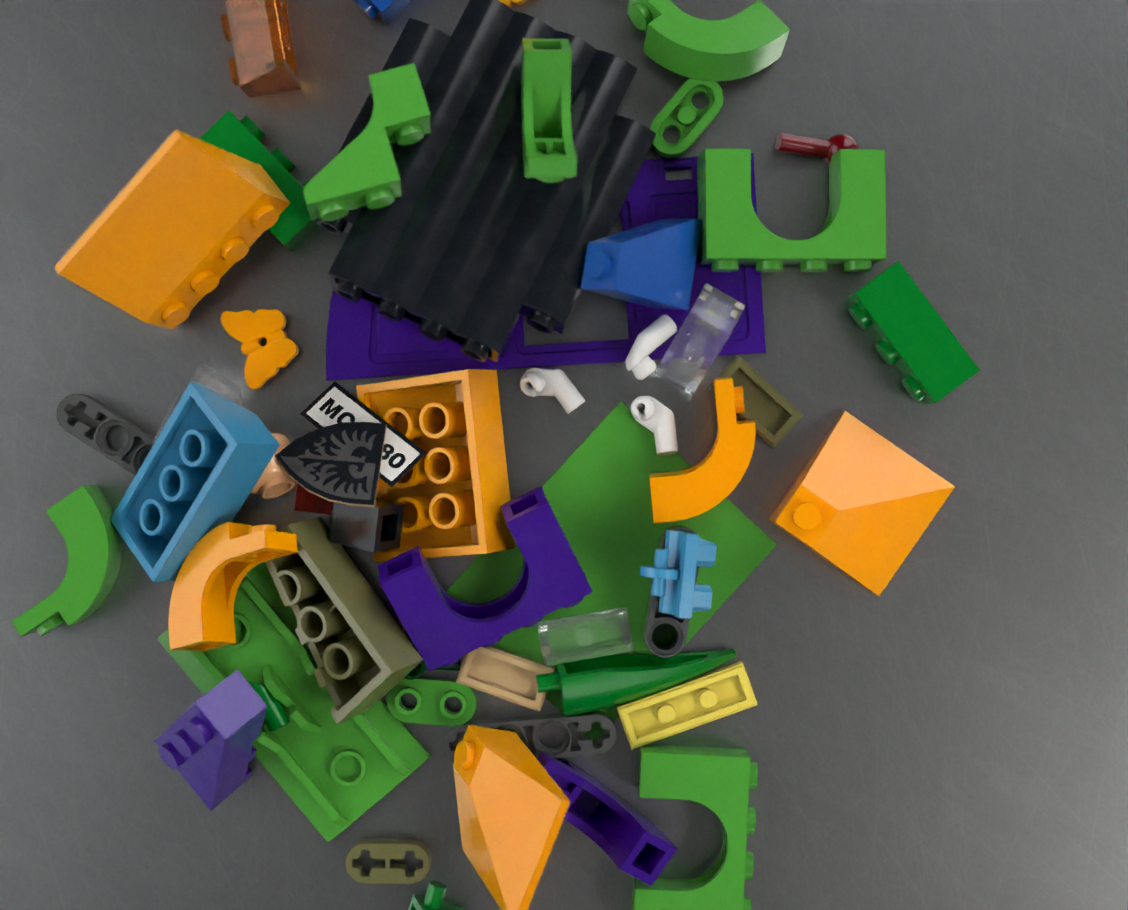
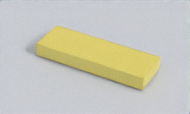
(687, 705)

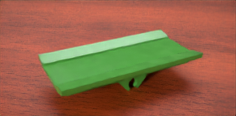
(322, 766)

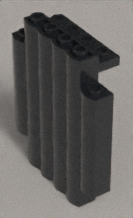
(470, 232)

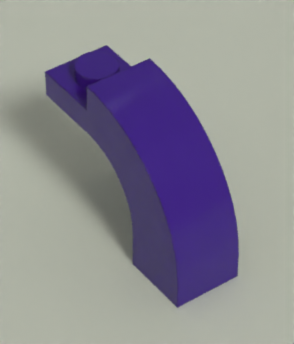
(611, 822)

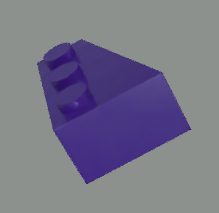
(216, 739)

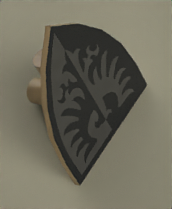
(338, 462)

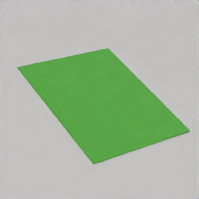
(608, 520)

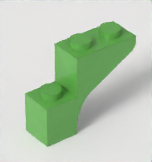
(366, 168)

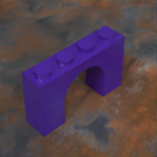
(450, 628)

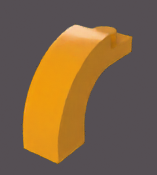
(706, 484)
(209, 579)

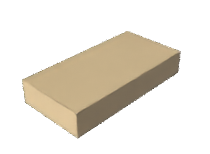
(504, 675)

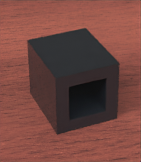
(367, 527)

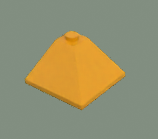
(861, 503)
(506, 812)

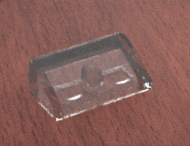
(585, 636)

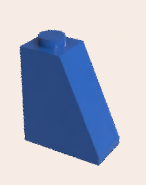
(645, 264)

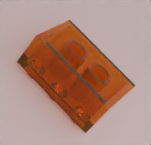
(262, 46)

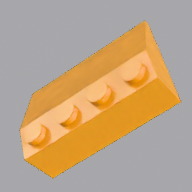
(174, 230)
(463, 479)

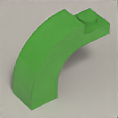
(709, 48)
(547, 110)
(92, 562)

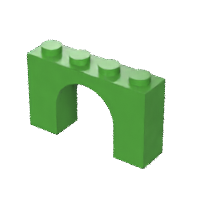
(735, 236)
(722, 783)

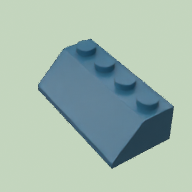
(192, 479)

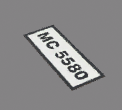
(340, 406)

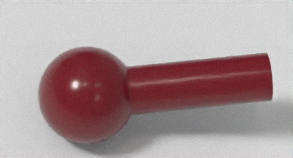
(813, 146)

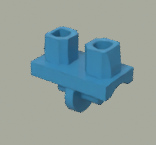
(676, 572)

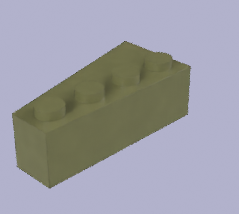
(342, 621)

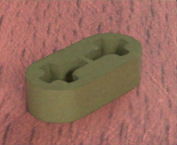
(388, 871)

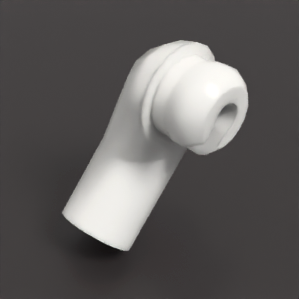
(646, 343)
(551, 382)
(659, 421)

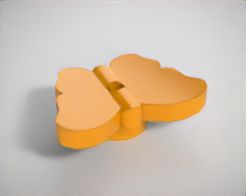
(250, 329)

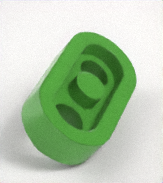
(685, 118)
(431, 701)

